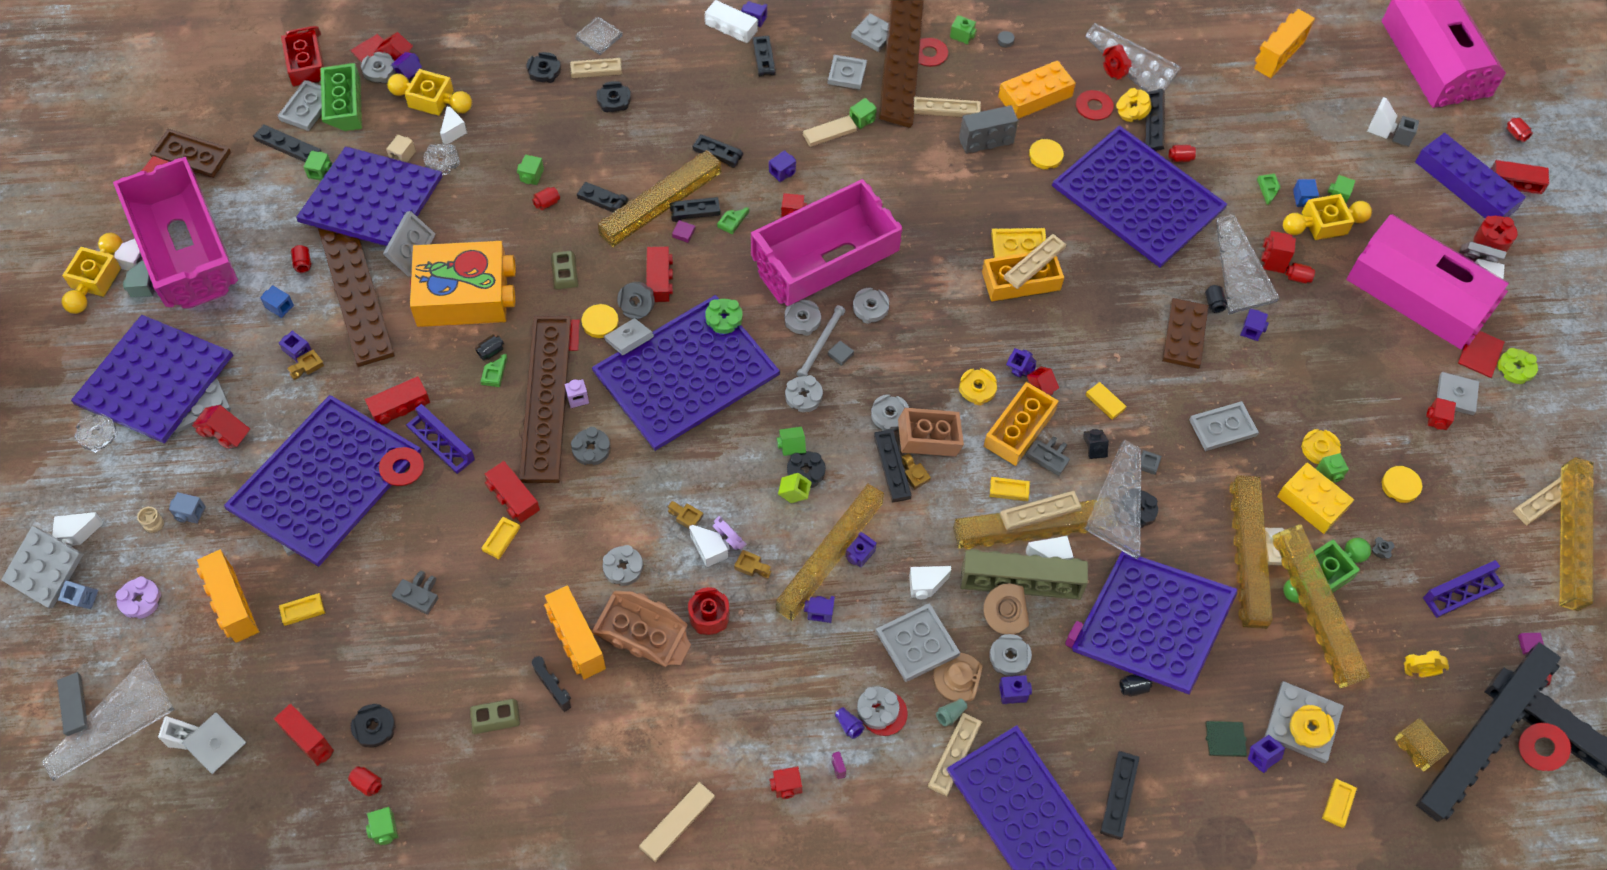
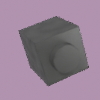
(1405, 131)

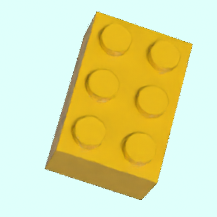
(1315, 498)

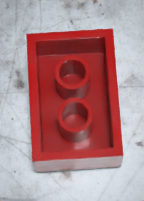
(302, 57)

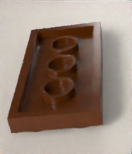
(201, 154)
(1185, 333)

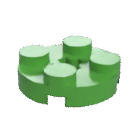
(722, 306)

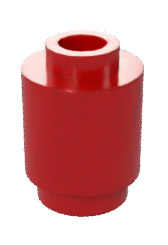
(1519, 129)
(1182, 153)
(546, 198)
(301, 258)
(1300, 273)
(365, 781)

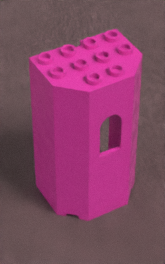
(1443, 50)
(151, 205)
(793, 246)
(1428, 281)

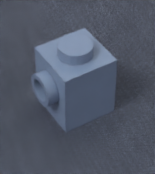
(186, 508)

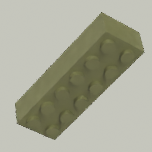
(1036, 574)

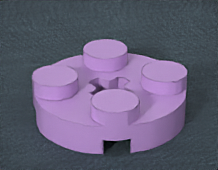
(723, 528)
(136, 587)

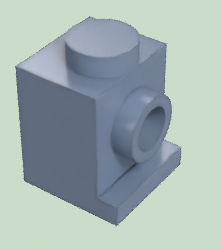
(78, 594)

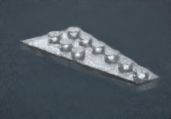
(1148, 69)
(1243, 274)
(1118, 507)
(122, 713)

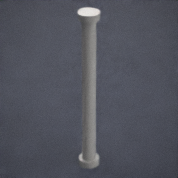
(839, 310)

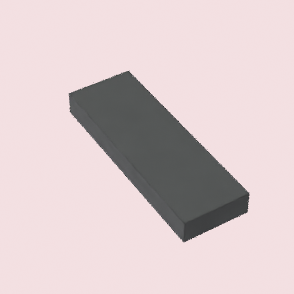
(72, 704)

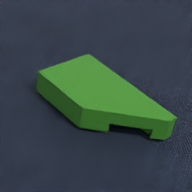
(1269, 186)
(732, 219)
(493, 372)

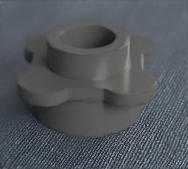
(1379, 551)

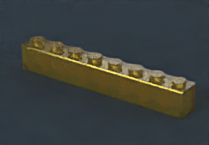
(658, 198)
(990, 529)
(1576, 534)
(829, 552)
(1251, 552)
(1320, 606)

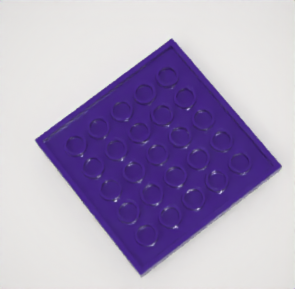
(368, 195)
(152, 378)
(1155, 621)

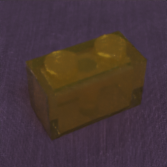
(1421, 744)

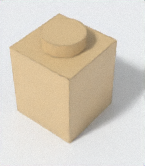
(401, 149)

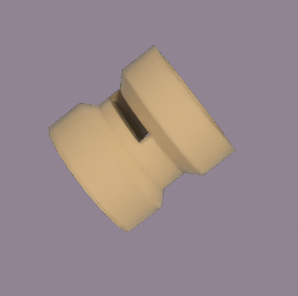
(150, 519)

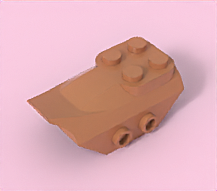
(643, 628)

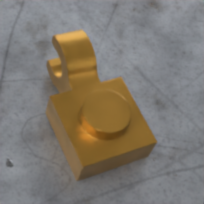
(308, 362)
(915, 474)
(685, 516)
(750, 563)

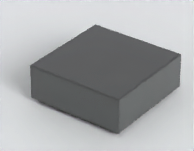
(840, 353)
(1150, 462)

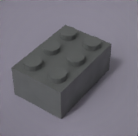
(988, 129)

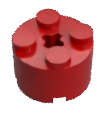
(1496, 233)
(708, 622)

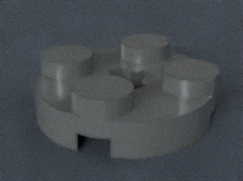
(644, 294)
(590, 436)

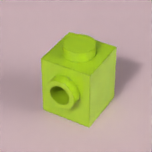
(794, 488)

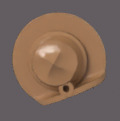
(1006, 609)
(958, 678)

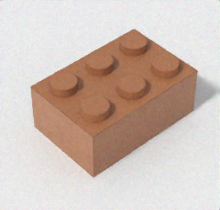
(930, 432)

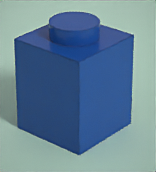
(1305, 190)
(276, 301)

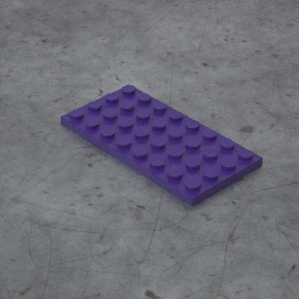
(1025, 808)

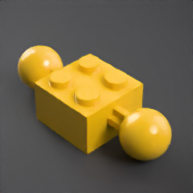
(429, 92)
(1327, 217)
(91, 273)

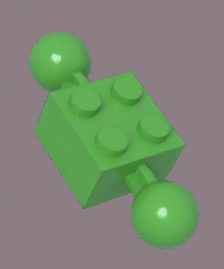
(1336, 564)

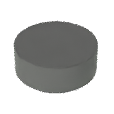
(1005, 39)

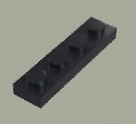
(1156, 121)
(284, 143)
(892, 465)
(1119, 795)

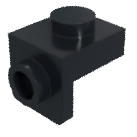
(1097, 443)

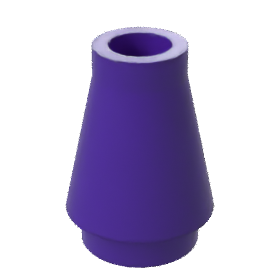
(851, 725)

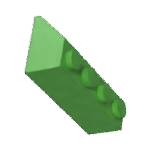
(341, 97)

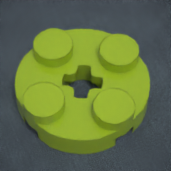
(1525, 360)

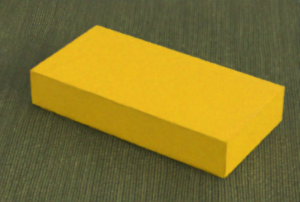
(1105, 400)
(1009, 489)
(500, 538)
(301, 609)
(1339, 803)

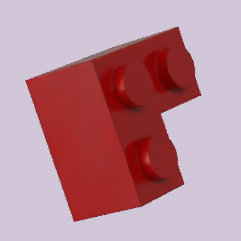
(1278, 251)
(221, 424)

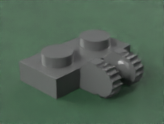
(1048, 457)
(415, 596)

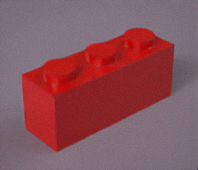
(1523, 176)
(659, 272)
(397, 401)
(511, 492)

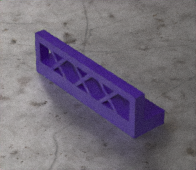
(443, 433)
(1461, 582)

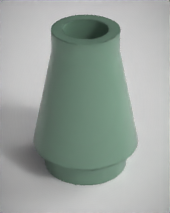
(949, 713)

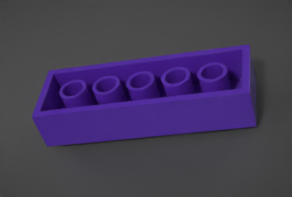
(1469, 178)

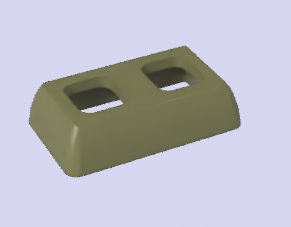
(568, 282)
(494, 722)

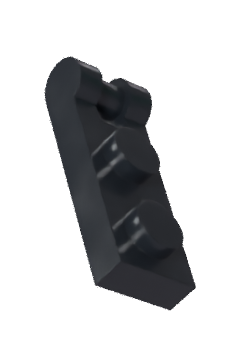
(763, 55)
(718, 149)
(601, 197)
(695, 208)
(550, 682)

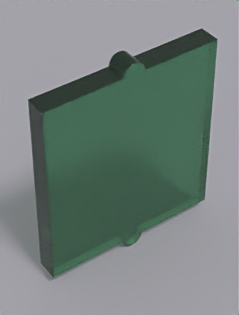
(1226, 738)

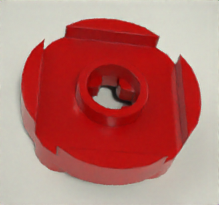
(1114, 55)

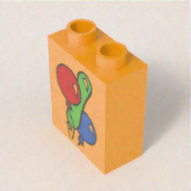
(461, 283)

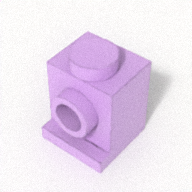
(574, 389)

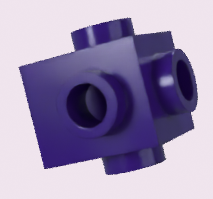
(1021, 363)

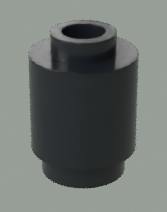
(1216, 298)
(489, 347)
(1134, 685)

